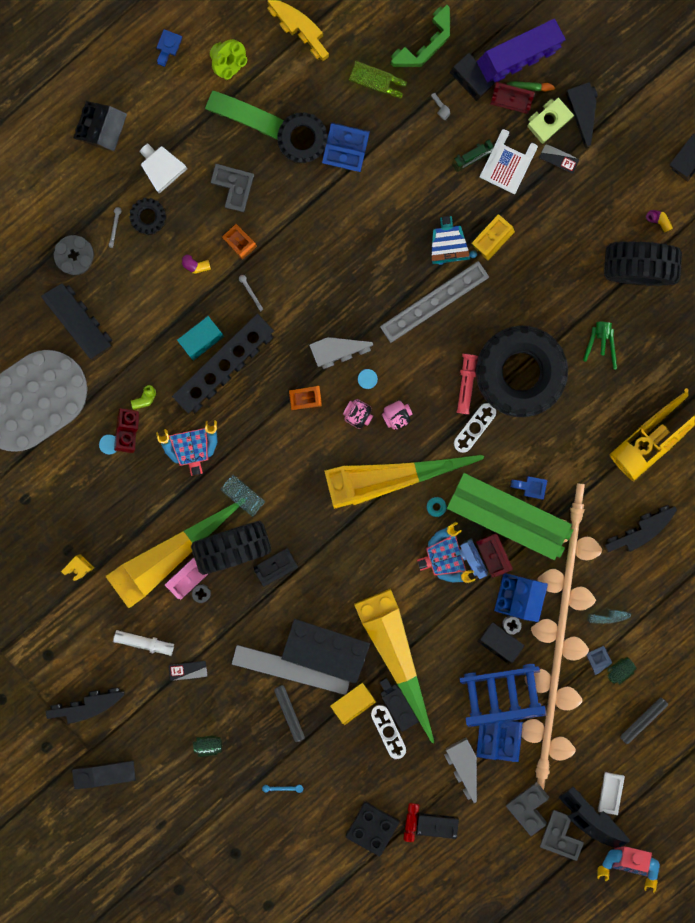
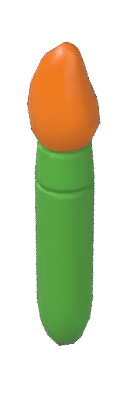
(532, 86)

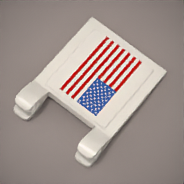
(507, 166)

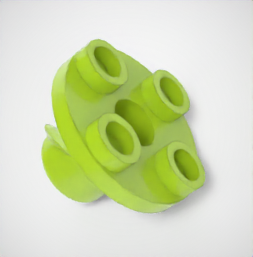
(228, 58)

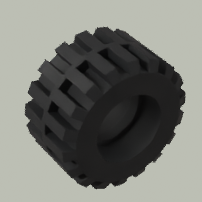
(316, 127)

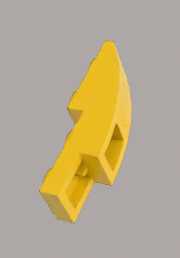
(293, 21)

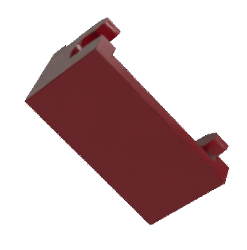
(512, 98)
(494, 555)

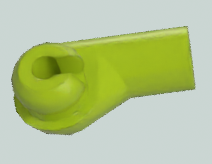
(146, 398)

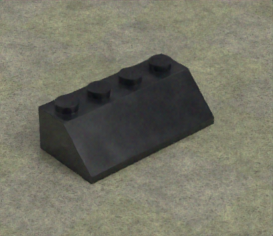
(77, 321)
(325, 651)

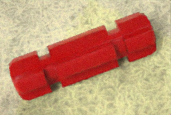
(411, 822)

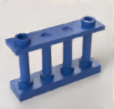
(515, 711)

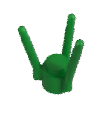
(603, 331)

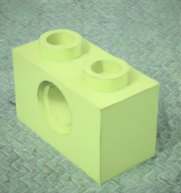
(561, 116)

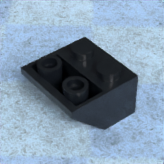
(100, 125)

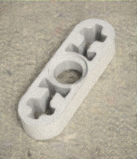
(461, 436)
(396, 734)

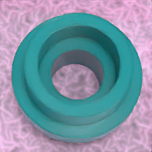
(431, 502)

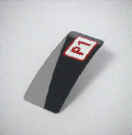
(559, 158)
(188, 670)

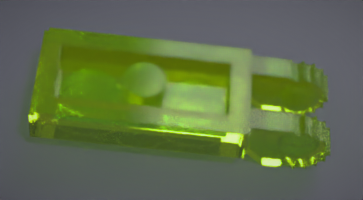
(375, 79)

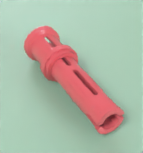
(468, 373)

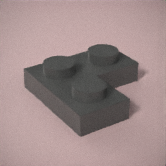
(239, 185)
(524, 808)
(555, 837)

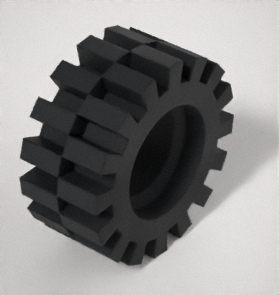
(141, 205)

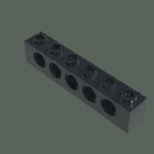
(183, 395)

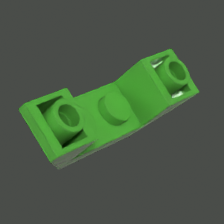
(405, 58)

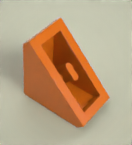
(239, 241)
(305, 398)

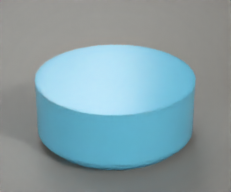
(367, 379)
(107, 444)

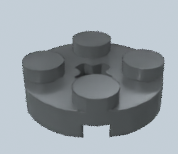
(63, 250)

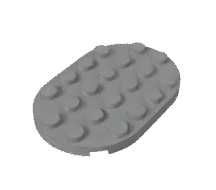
(39, 398)

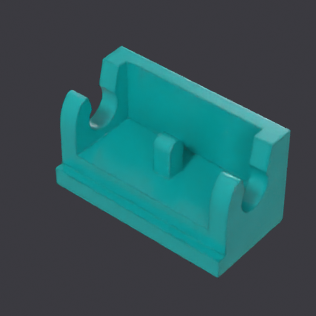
(200, 338)

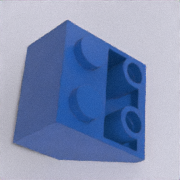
(521, 597)

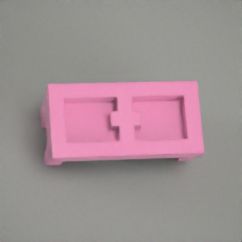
(185, 580)

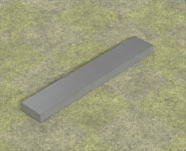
(434, 301)
(274, 666)

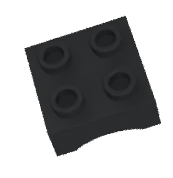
(372, 828)

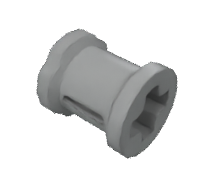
(509, 619)

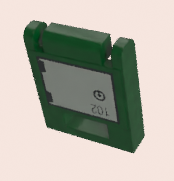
(472, 156)

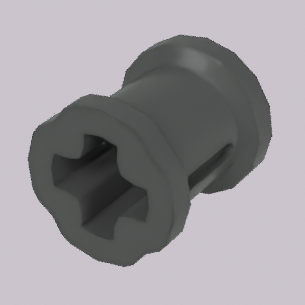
(196, 597)

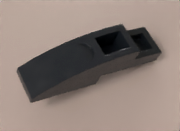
(649, 527)
(94, 704)
(589, 821)

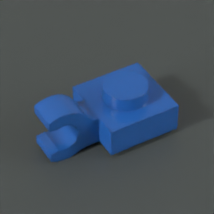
(168, 44)
(532, 487)

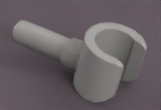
(444, 112)

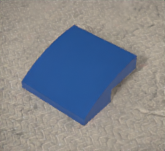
(345, 147)
(500, 741)

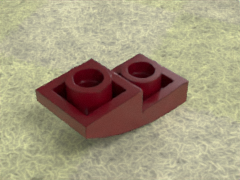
(126, 430)

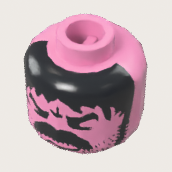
(358, 413)
(397, 415)

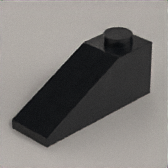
(583, 105)
(103, 774)

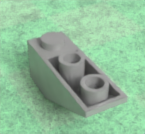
(333, 349)
(465, 762)

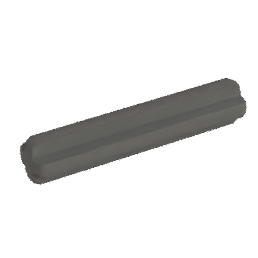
(289, 713)
(644, 720)

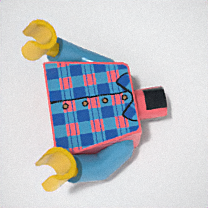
(190, 446)
(445, 557)
(632, 861)

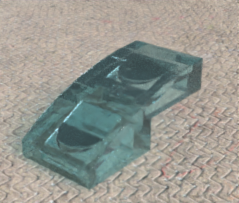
(242, 495)
(614, 616)

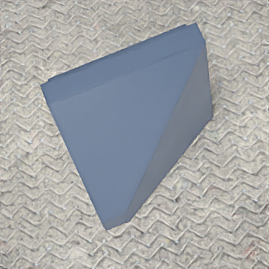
(599, 659)

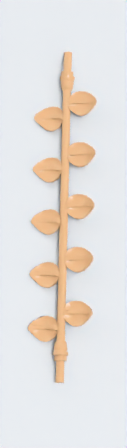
(571, 648)

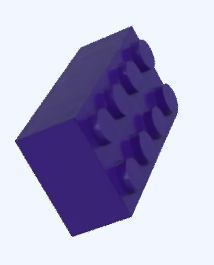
(521, 51)

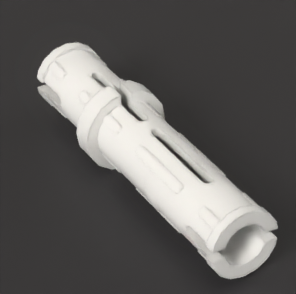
(152, 645)

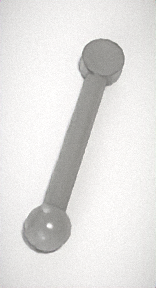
(117, 211)
(242, 278)

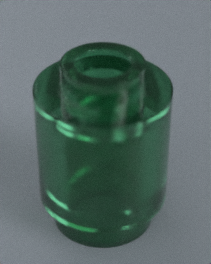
(621, 671)
(207, 745)

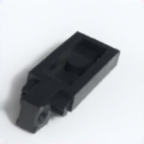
(398, 705)

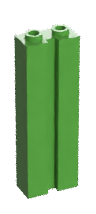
(510, 517)

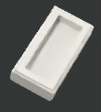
(611, 793)

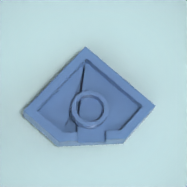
(470, 553)

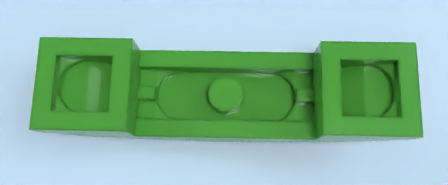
(244, 114)

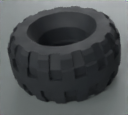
(549, 358)

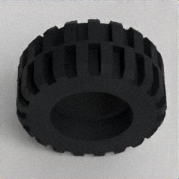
(643, 263)
(231, 547)

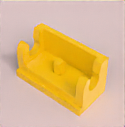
(493, 237)
(80, 565)
(353, 704)

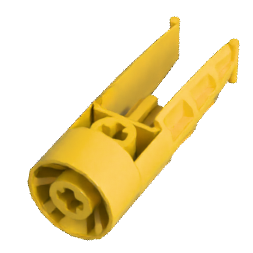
(632, 459)

